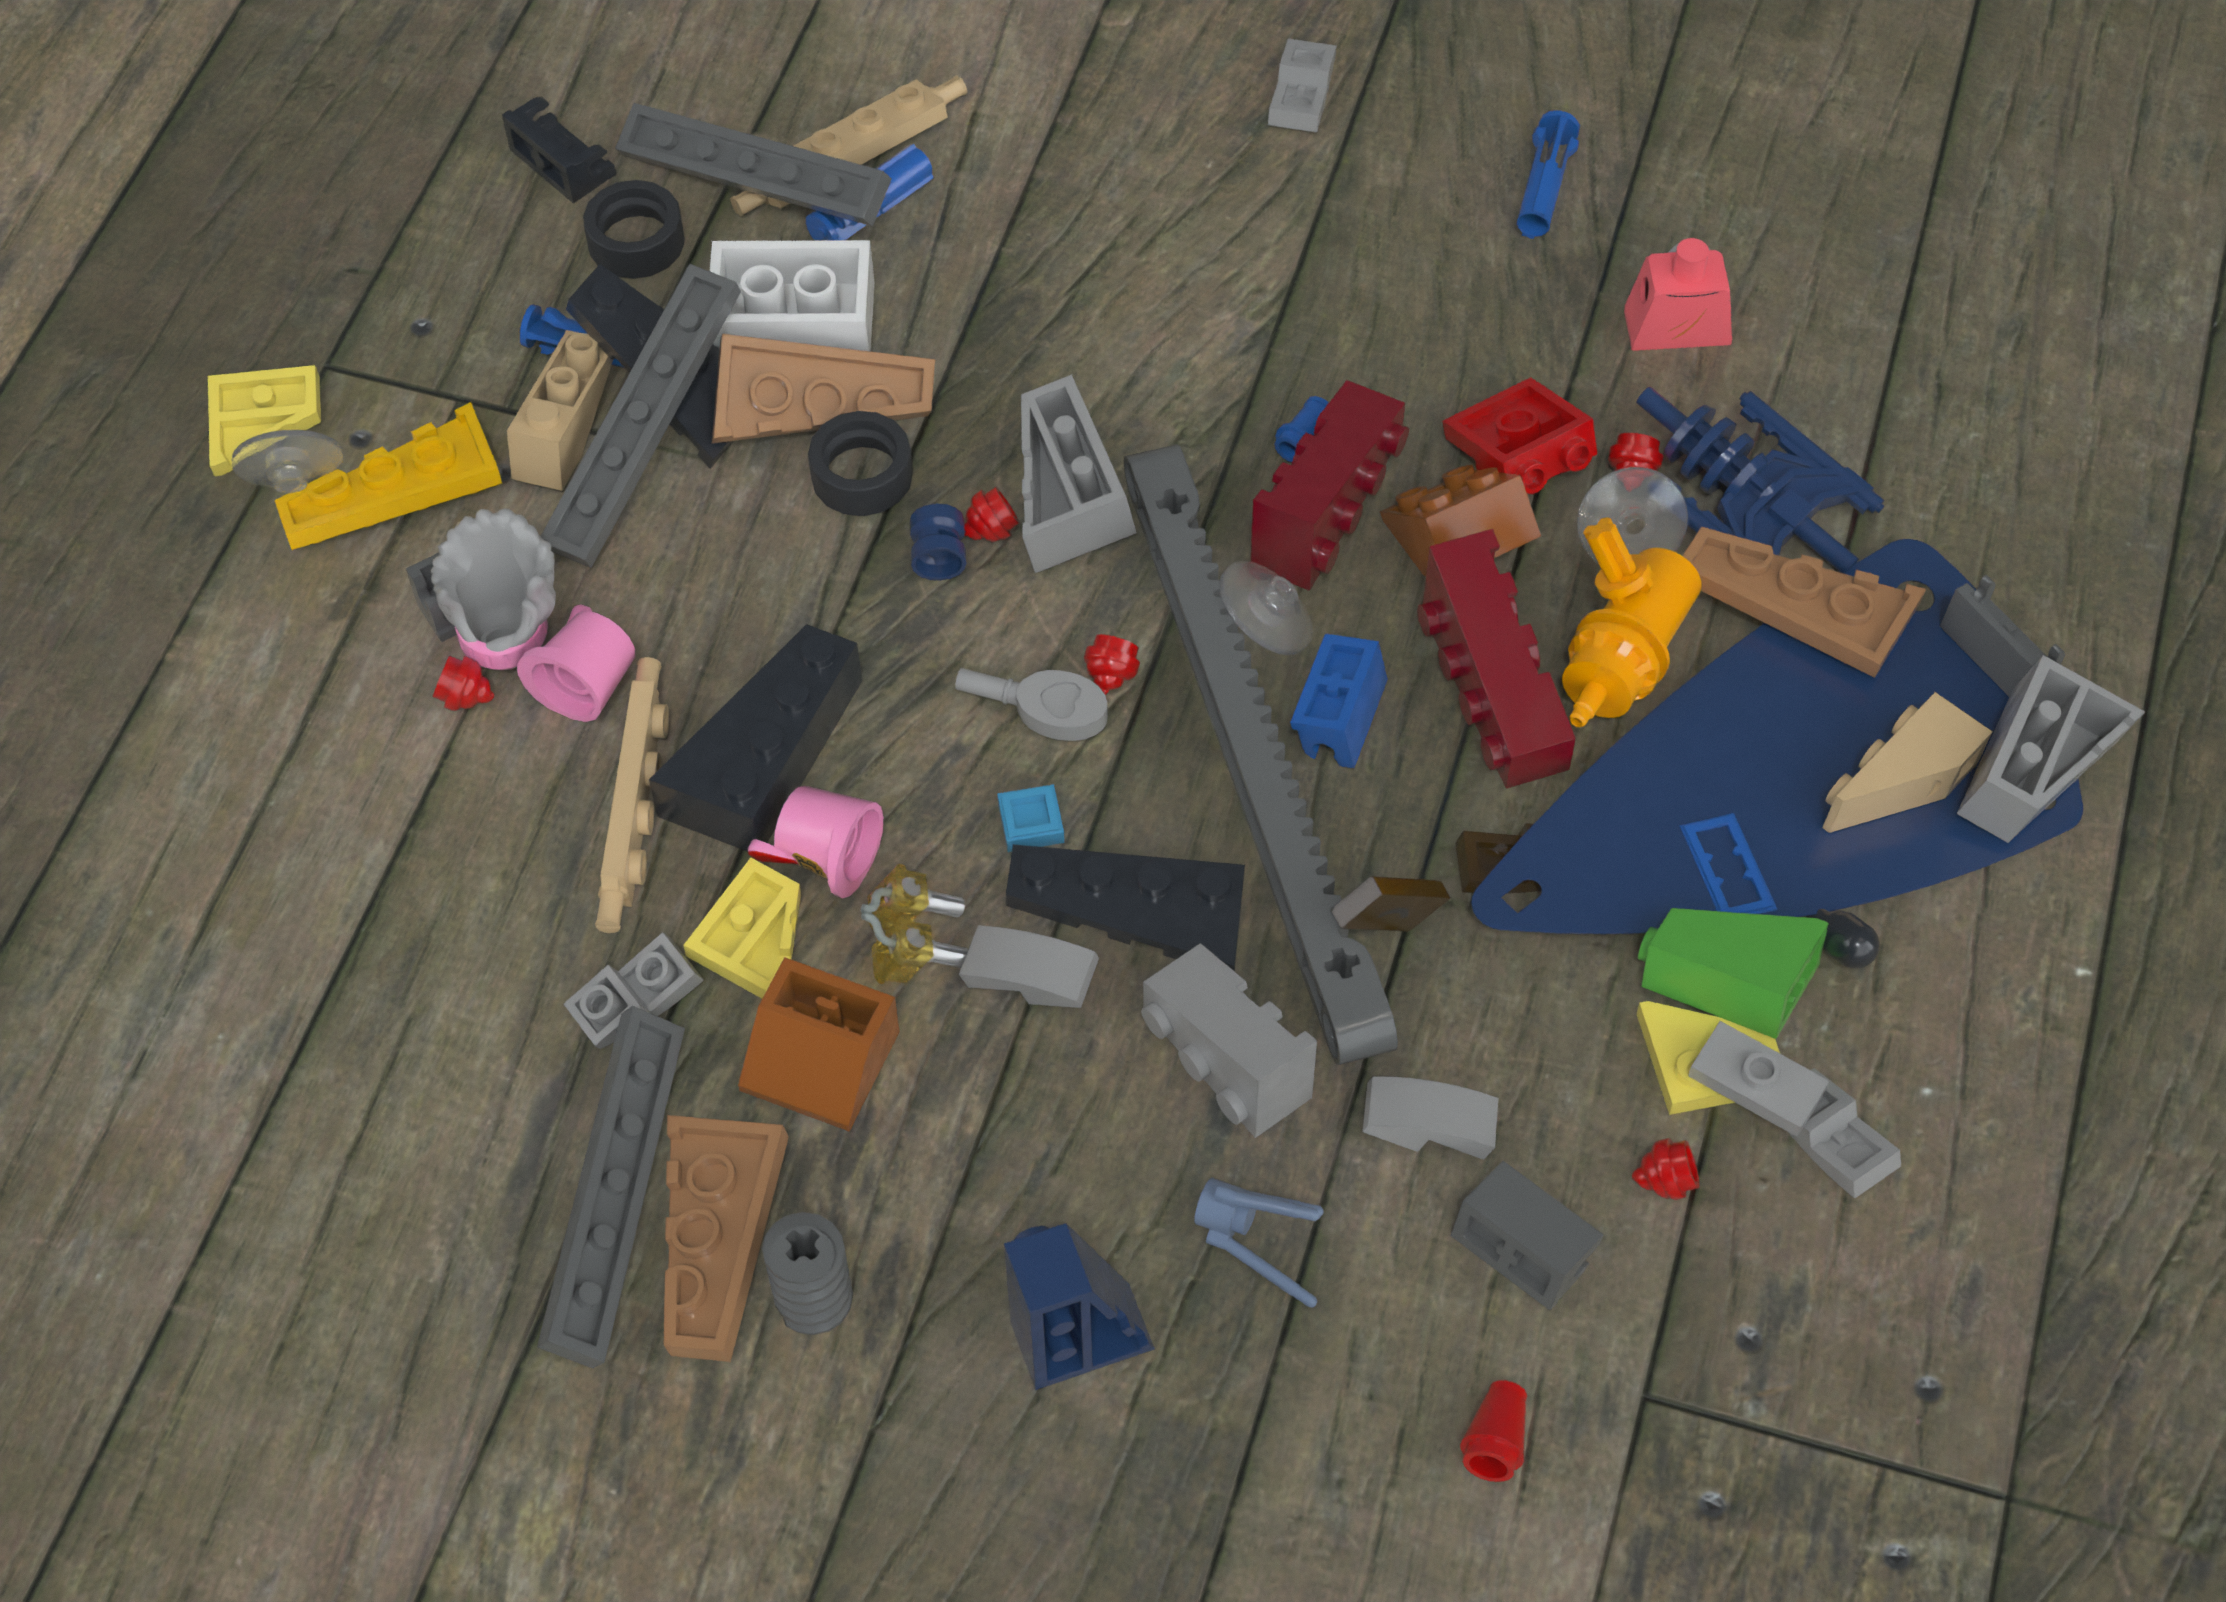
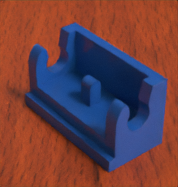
(1340, 697)

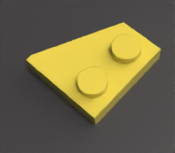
(258, 404)
(749, 928)
(1674, 1042)

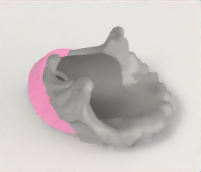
(495, 586)

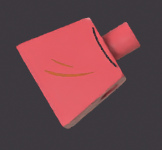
(1680, 300)

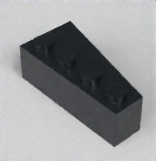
(761, 742)

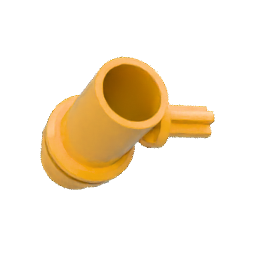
(1623, 647)

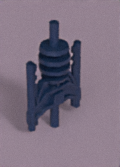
(1770, 494)

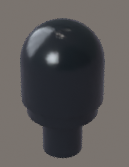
(1848, 939)

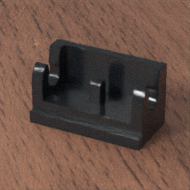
(555, 151)

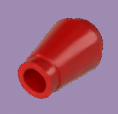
(1497, 1433)

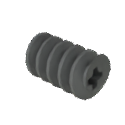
(808, 1272)

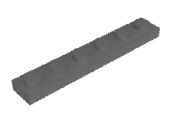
(754, 164)
(640, 415)
(611, 1189)

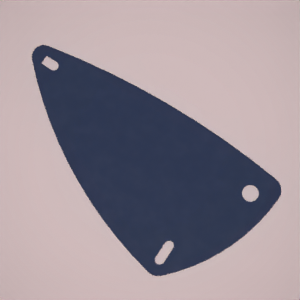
(1766, 741)

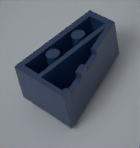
(1069, 1306)

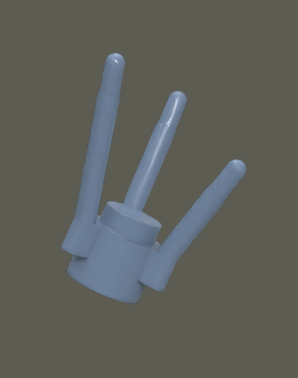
(1231, 1209)

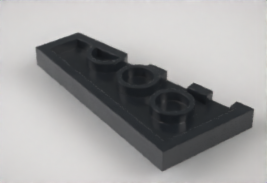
(622, 324)
(1133, 897)

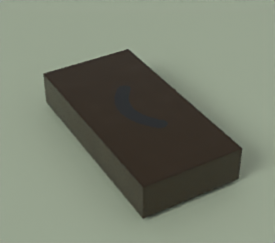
(1390, 904)

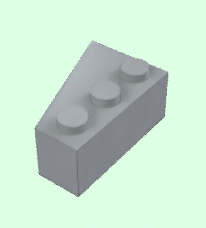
(1068, 479)
(2042, 745)
(1229, 1040)

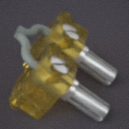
(907, 943)

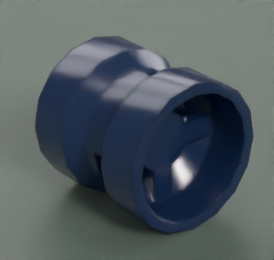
(937, 532)

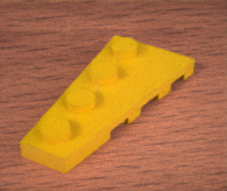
(386, 485)

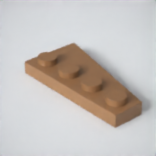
(797, 387)
(1824, 608)
(718, 1212)

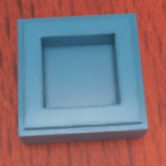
(1031, 817)

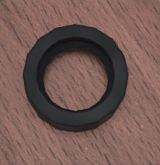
(632, 200)
(851, 432)

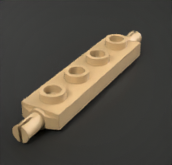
(872, 129)
(631, 809)

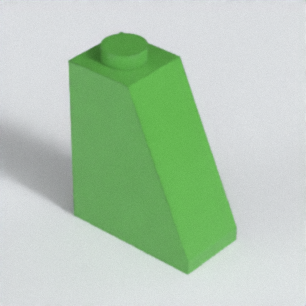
(1734, 963)

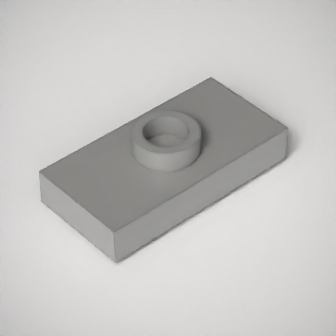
(1758, 1078)

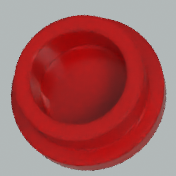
(1635, 451)
(990, 516)
(1111, 661)
(462, 684)
(1668, 1169)

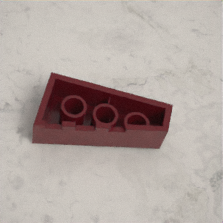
(1324, 487)
(1494, 661)

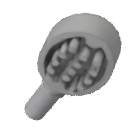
(1048, 701)

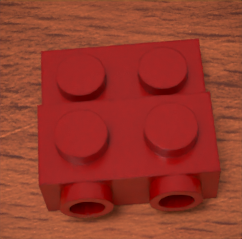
(1525, 434)

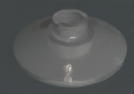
(286, 459)
(1635, 495)
(1266, 607)

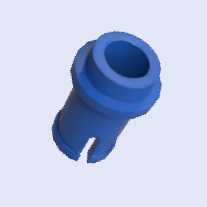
(1305, 421)

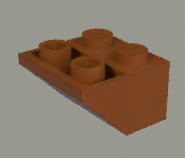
(1459, 507)
(818, 1043)

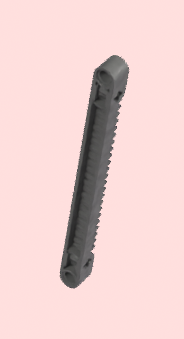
(1334, 967)

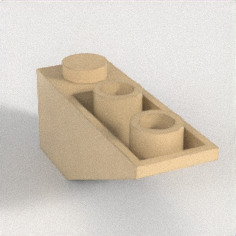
(558, 413)
(1917, 766)

